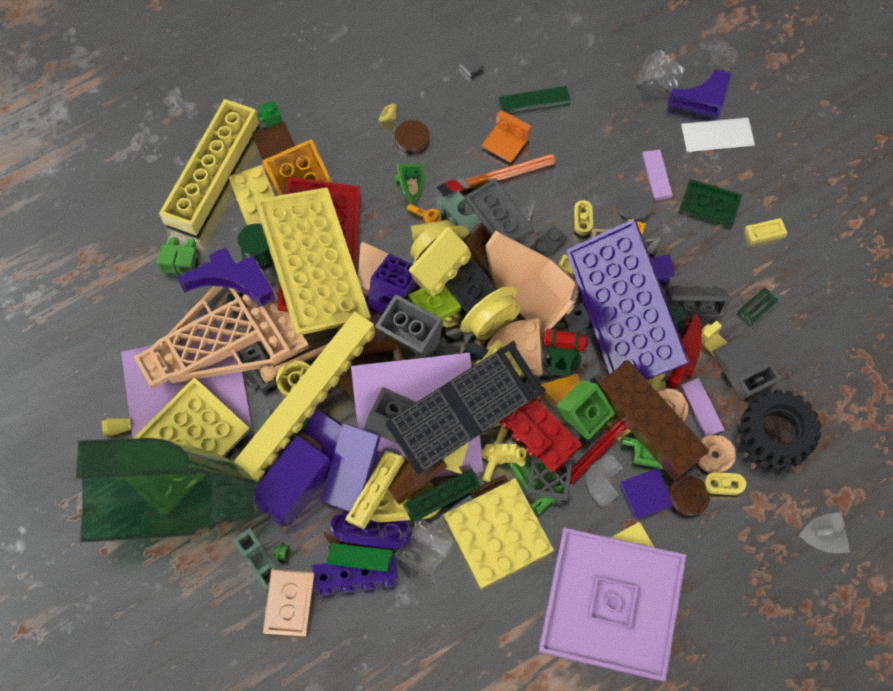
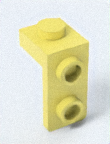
(710, 338)

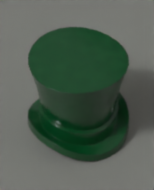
(254, 243)

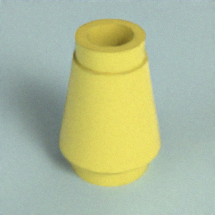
(115, 426)

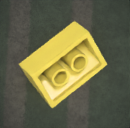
(440, 262)

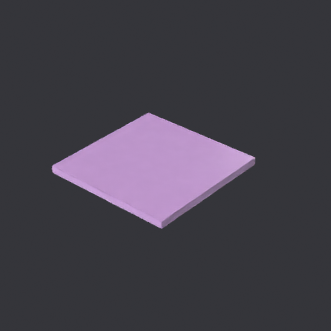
(414, 381)
(147, 402)
(613, 604)

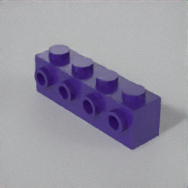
(345, 579)

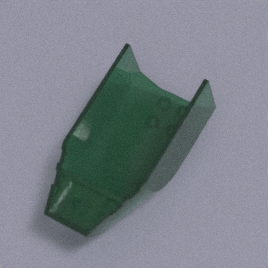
(157, 489)

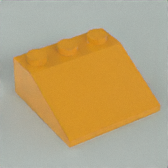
(297, 162)

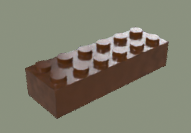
(652, 420)

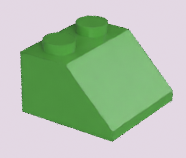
(586, 408)

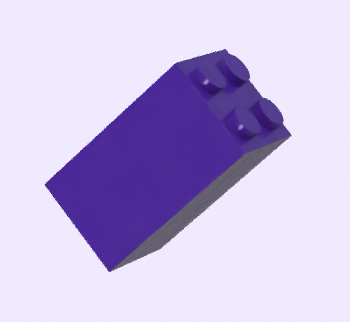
(292, 482)

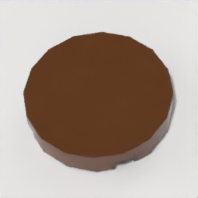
(412, 136)
(689, 495)

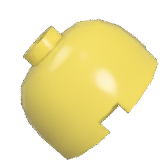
(289, 376)

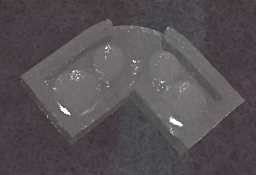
(598, 477)

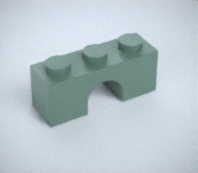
(451, 206)
(255, 556)

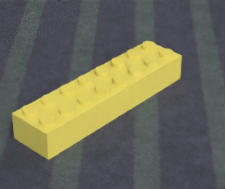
(209, 167)

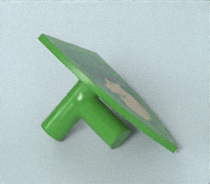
(411, 180)

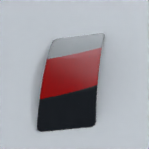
(452, 186)

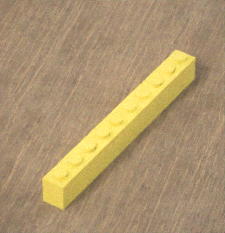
(305, 396)

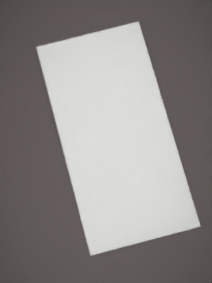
(717, 134)

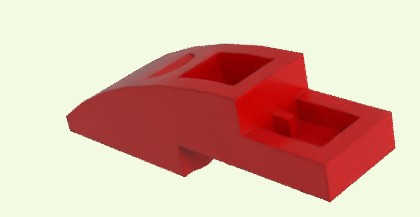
(692, 346)

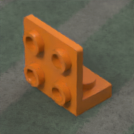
(507, 136)

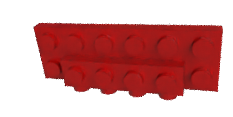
(542, 434)

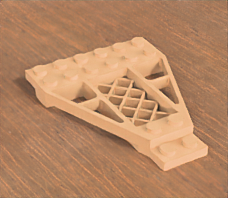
(270, 327)

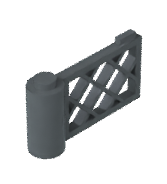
(568, 488)

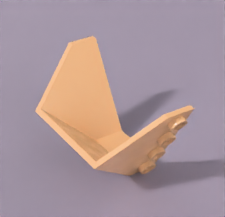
(542, 285)

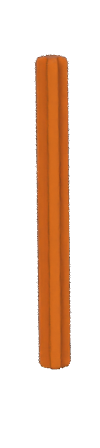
(510, 171)

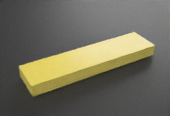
(375, 489)

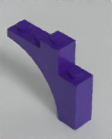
(223, 272)

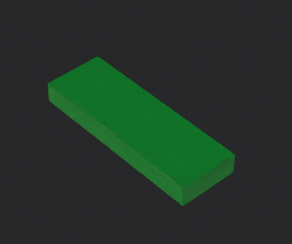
(359, 557)

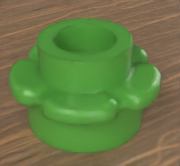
(282, 552)

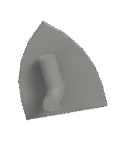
(827, 534)

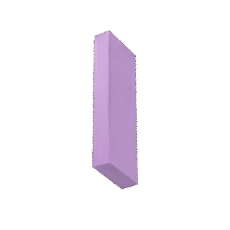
(657, 175)
(702, 408)

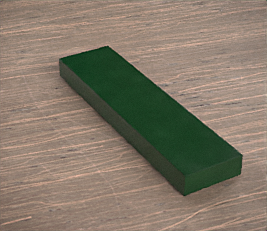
(534, 99)
(441, 495)

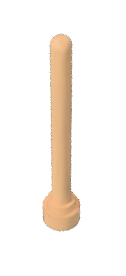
(268, 373)

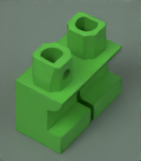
(176, 257)

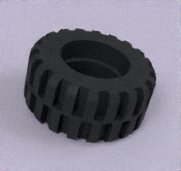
(794, 411)

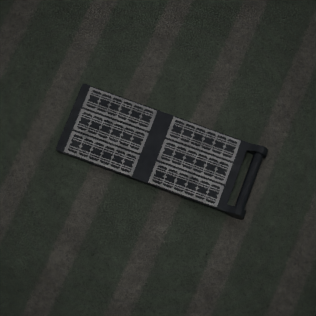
(463, 408)

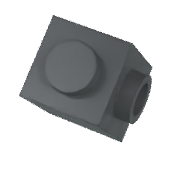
(577, 318)

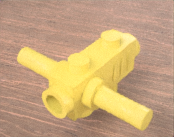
(501, 453)

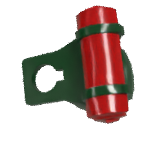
(564, 350)

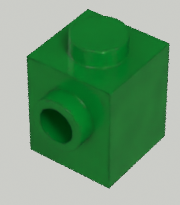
(269, 114)

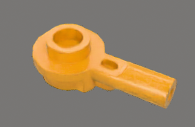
(429, 216)

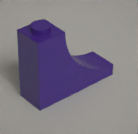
(704, 98)

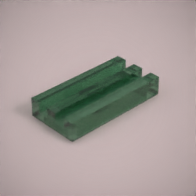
(747, 315)

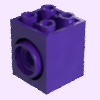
(390, 279)

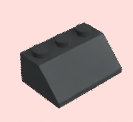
(699, 301)
(411, 326)
(385, 407)

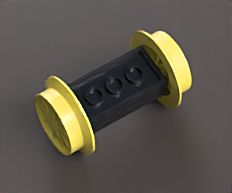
(485, 305)

